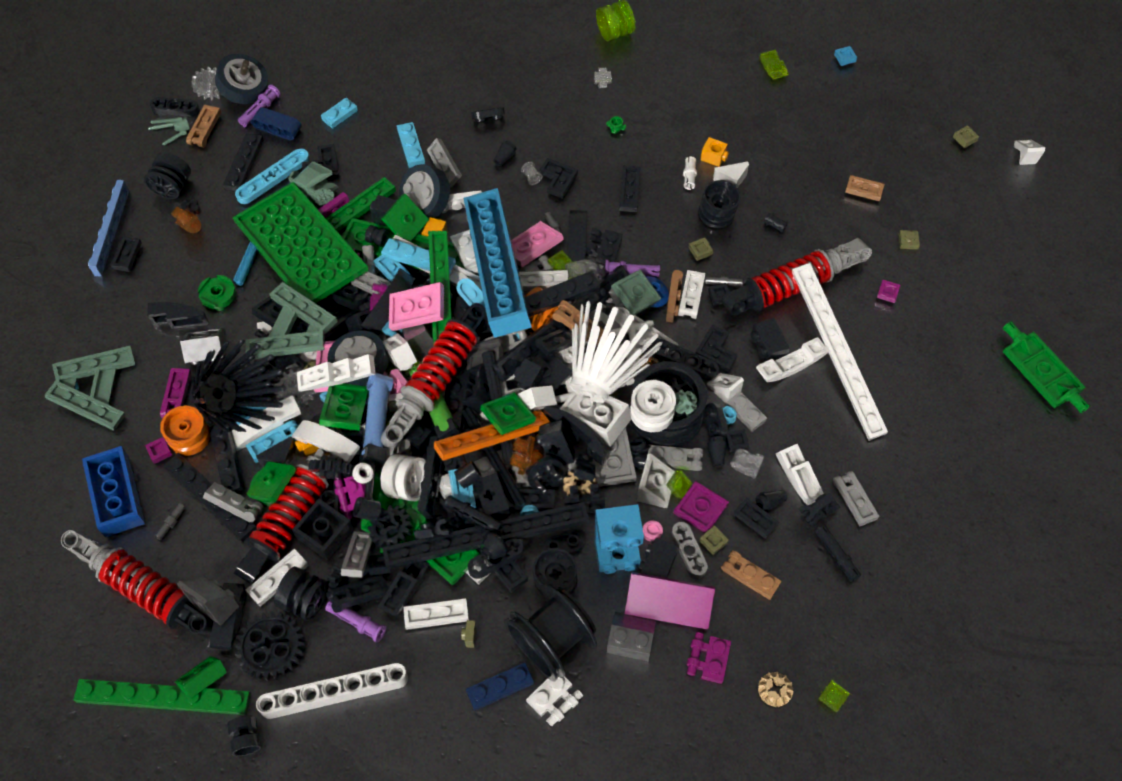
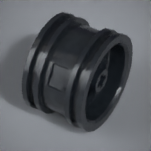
(683, 427)

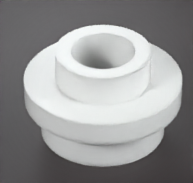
(368, 473)

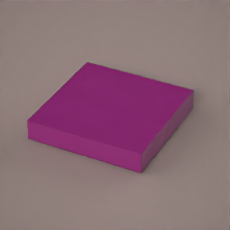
(701, 507)

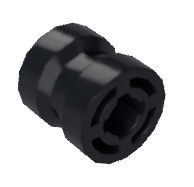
(376, 235)

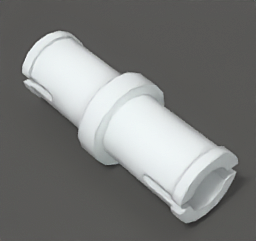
(690, 172)

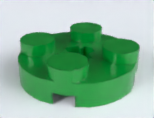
(220, 300)

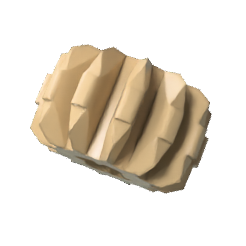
(572, 480)

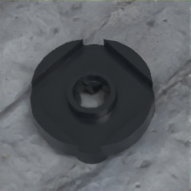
(351, 300)

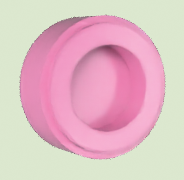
(652, 530)

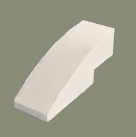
(800, 474)

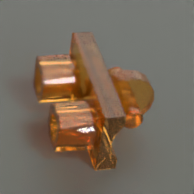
(186, 220)
(527, 456)

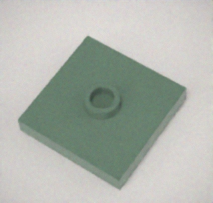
(636, 292)

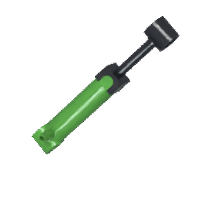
(446, 427)

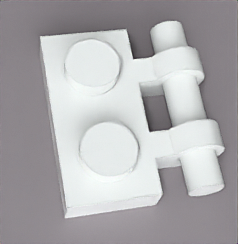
(549, 693)

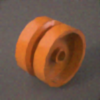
(185, 430)

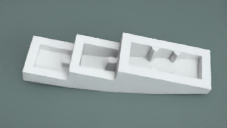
(335, 373)
(289, 410)

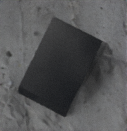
(279, 453)

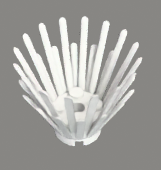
(597, 374)

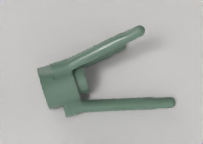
(180, 124)

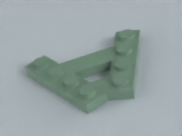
(279, 340)
(95, 406)

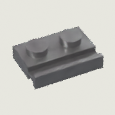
(474, 357)

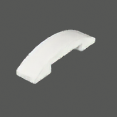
(793, 362)
(326, 439)

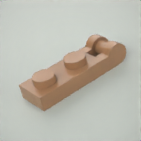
(203, 125)
(674, 295)
(574, 317)
(751, 575)

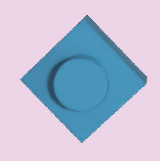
(845, 55)

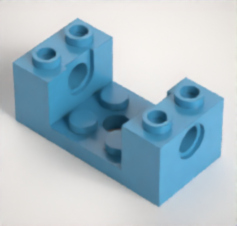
(618, 532)

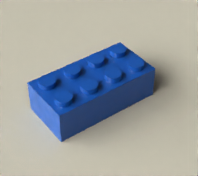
(113, 491)

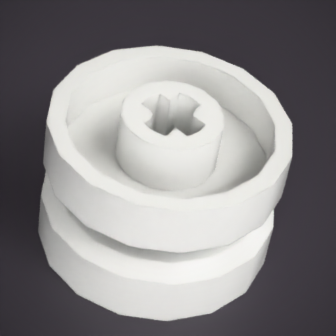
(652, 406)
(402, 477)

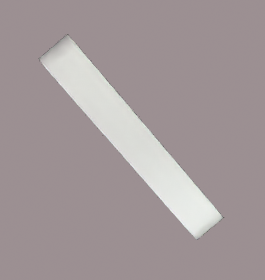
(322, 688)

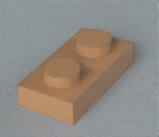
(864, 188)

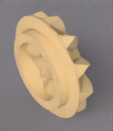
(771, 697)

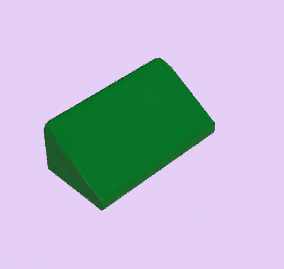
(201, 676)

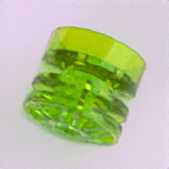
(615, 20)

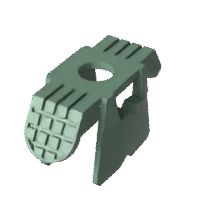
(314, 183)

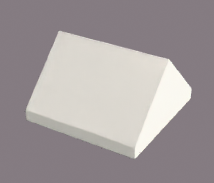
(653, 483)

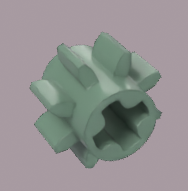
(685, 402)

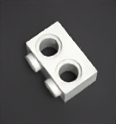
(399, 352)

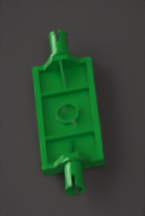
(1044, 369)

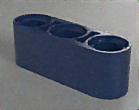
(276, 123)

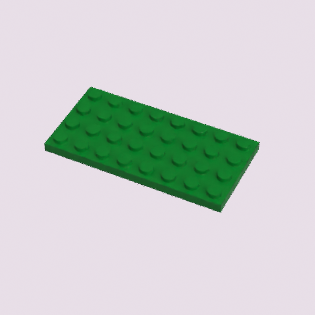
(300, 244)

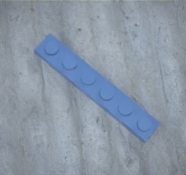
(109, 227)

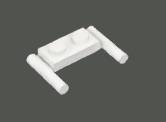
(463, 245)

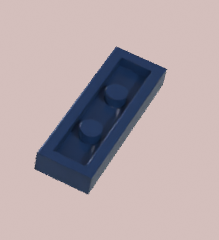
(499, 686)

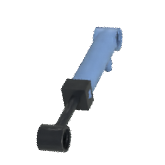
(373, 449)

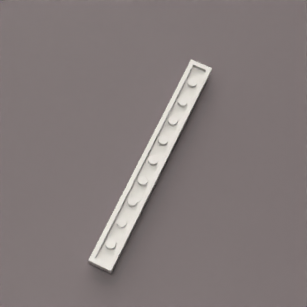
(839, 352)

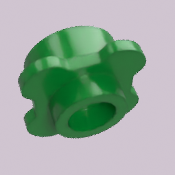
(616, 124)

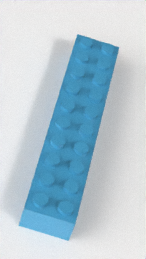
(496, 264)

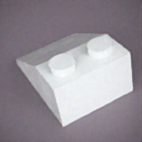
(604, 419)

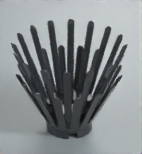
(222, 392)

